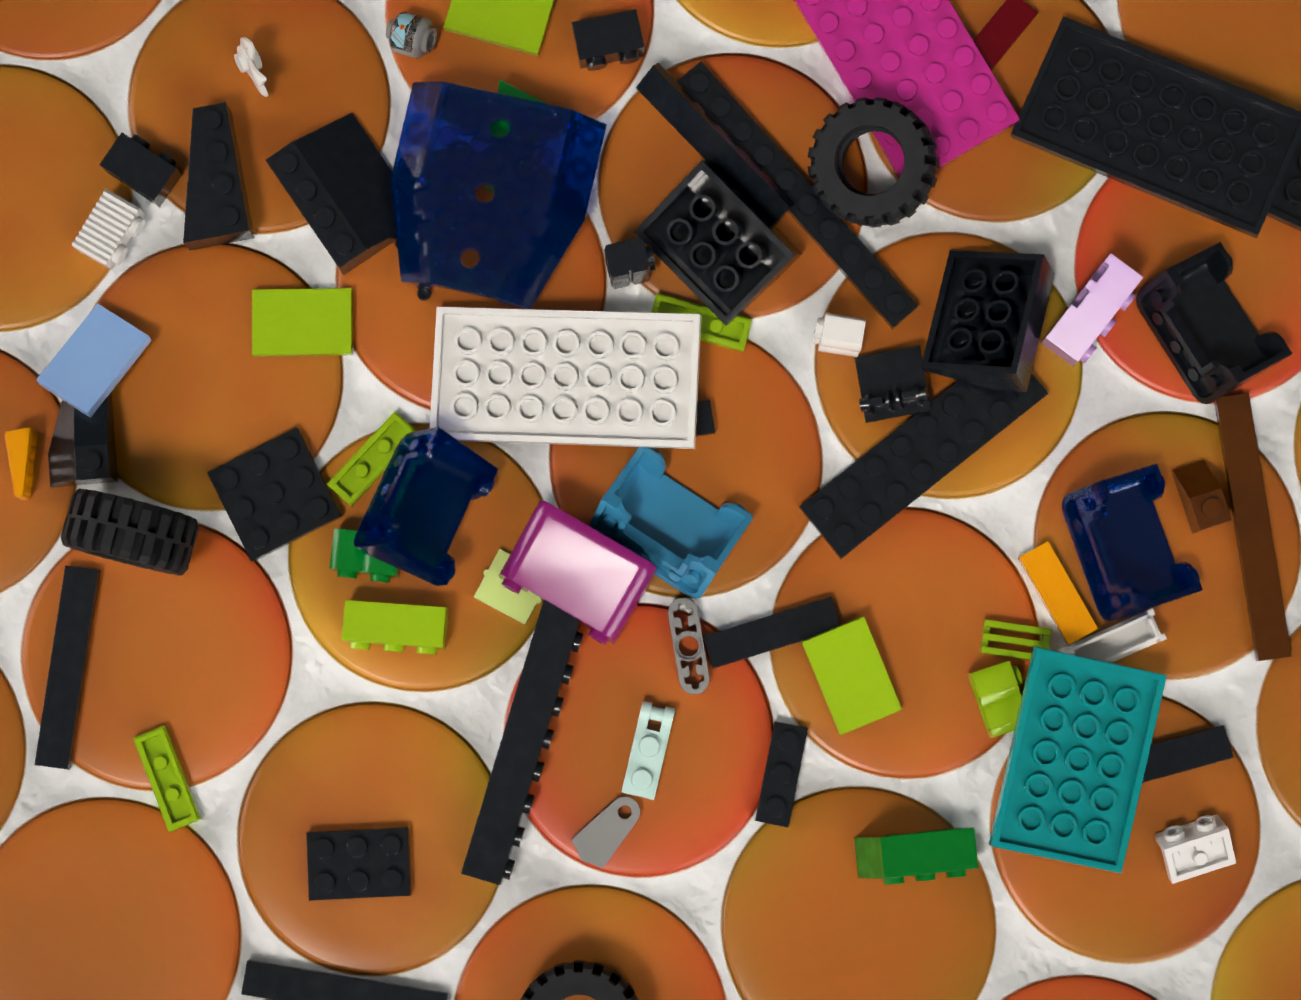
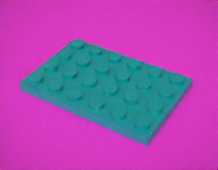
(1077, 759)

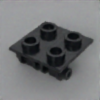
(892, 384)

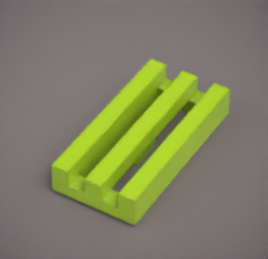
(986, 636)

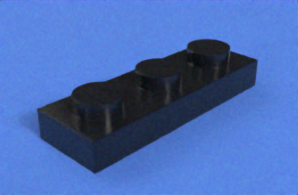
(781, 774)

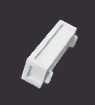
(1119, 639)

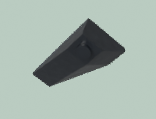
(83, 447)

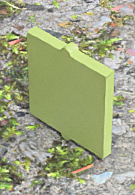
(502, 599)

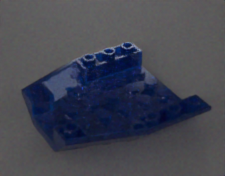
(539, 181)

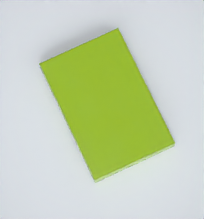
(504, 23)
(302, 322)
(851, 675)

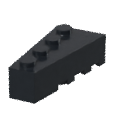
(216, 189)

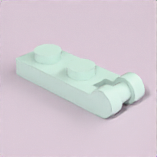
(648, 752)

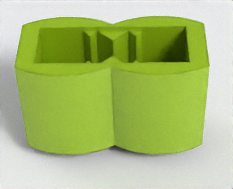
(997, 696)

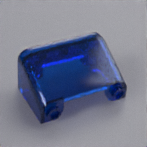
(423, 504)
(1125, 544)

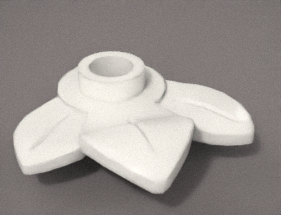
(250, 62)

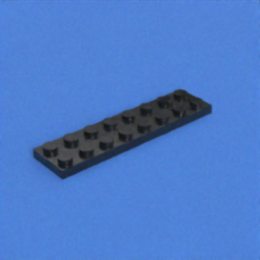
(913, 461)

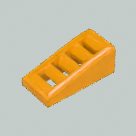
(21, 457)

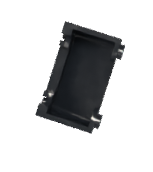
(1206, 327)

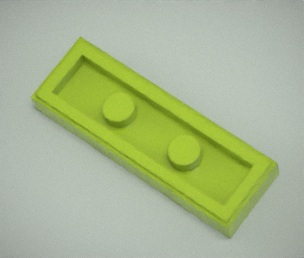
(712, 328)
(370, 460)
(167, 778)

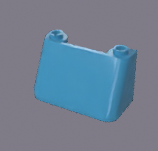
(669, 524)

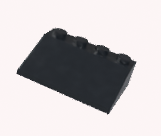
(340, 190)
(717, 242)
(989, 318)

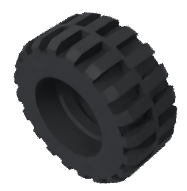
(836, 137)
(129, 531)
(579, 979)

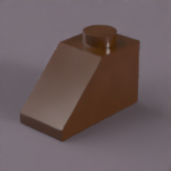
(1201, 496)

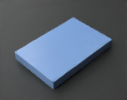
(93, 360)

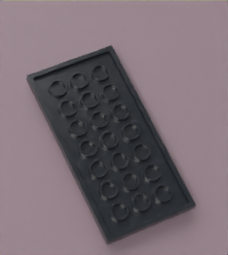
(1159, 127)

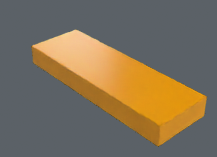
(1057, 593)

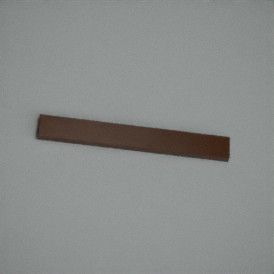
(1252, 527)

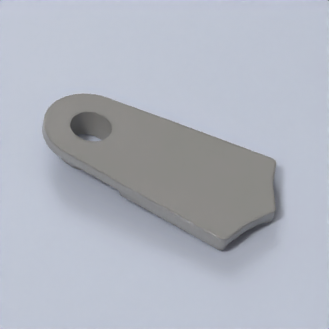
(606, 832)

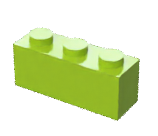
(394, 626)

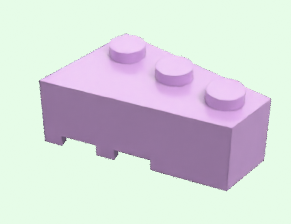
(1093, 311)

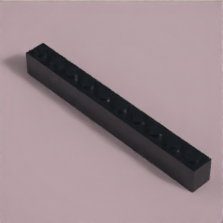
(522, 744)

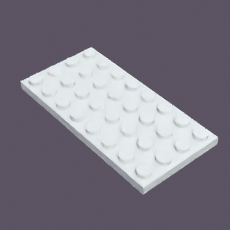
(566, 377)

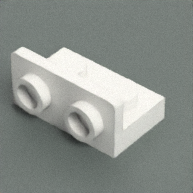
(1196, 848)

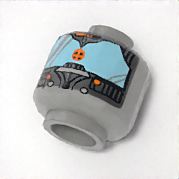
(411, 34)

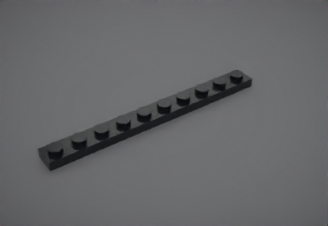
(809, 212)

